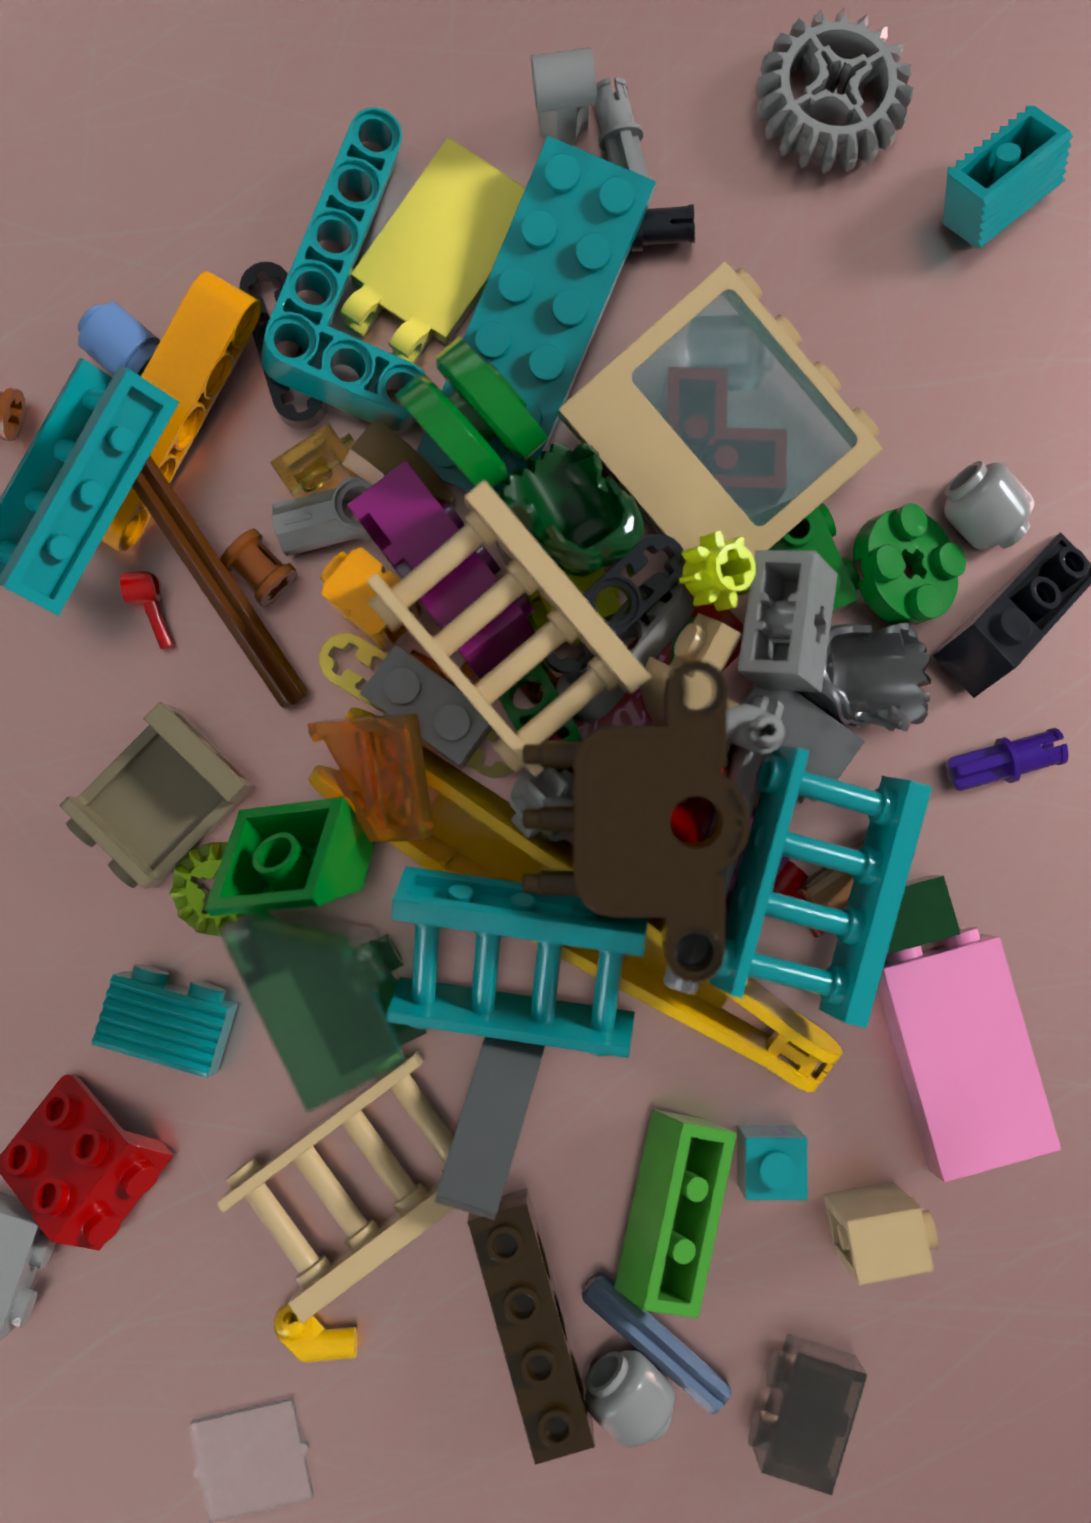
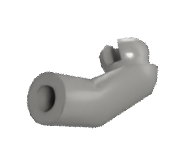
(754, 728)

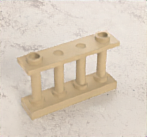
(527, 572)
(366, 1241)

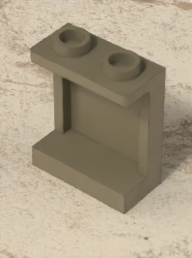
(157, 799)

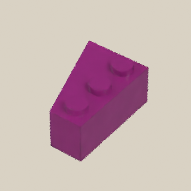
(410, 527)

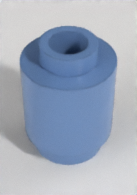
(116, 338)

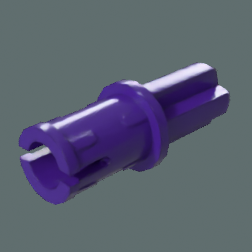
(1007, 760)

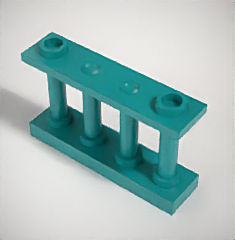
(76, 479)
(878, 886)
(502, 909)

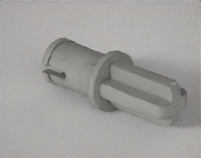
(619, 131)

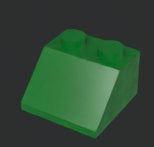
(291, 858)

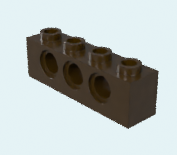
(532, 1329)

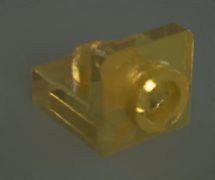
(312, 460)

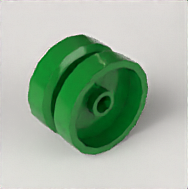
(474, 415)

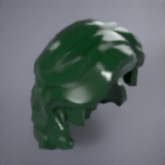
(573, 509)

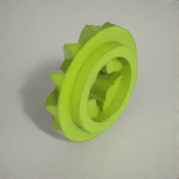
(191, 897)

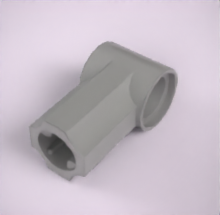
(563, 92)
(319, 518)

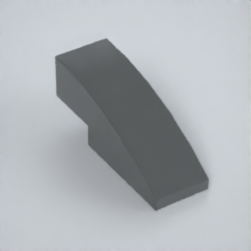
(489, 1126)

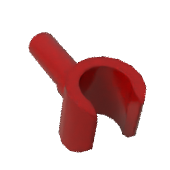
(146, 589)
(788, 884)

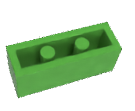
(675, 1214)

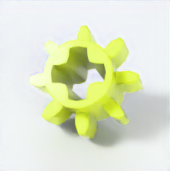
(718, 571)

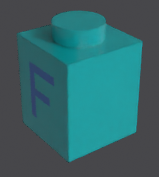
(772, 1162)

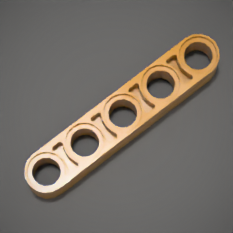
(192, 368)

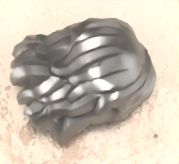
(874, 677)

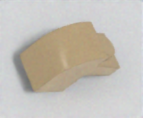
(702, 641)

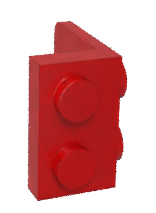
(79, 1167)

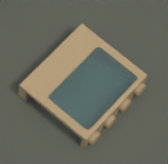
(722, 420)

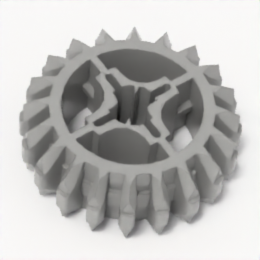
(841, 60)

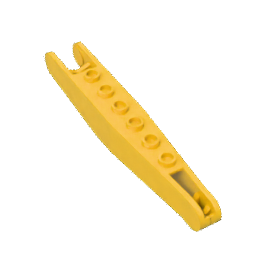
(481, 840)

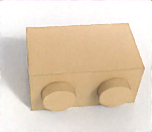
(880, 1232)

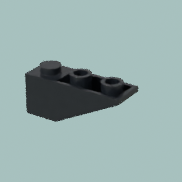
(1016, 617)

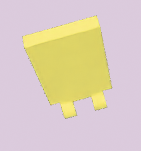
(435, 251)

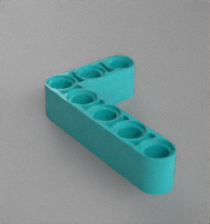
(328, 275)

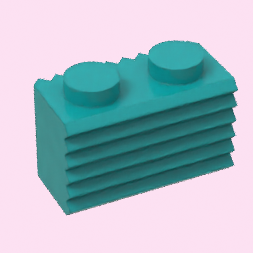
(1005, 176)
(165, 1021)

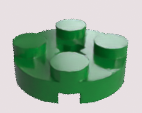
(932, 560)

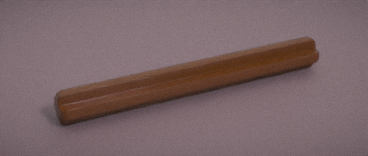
(218, 585)

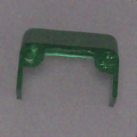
(321, 997)

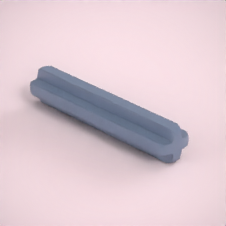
(657, 1344)

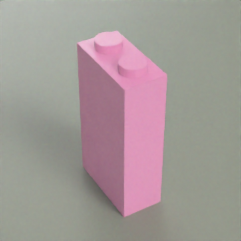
(966, 1056)

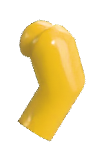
(311, 1340)

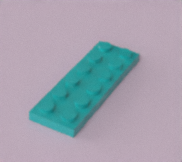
(551, 285)

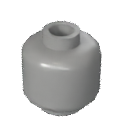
(988, 505)
(629, 1398)

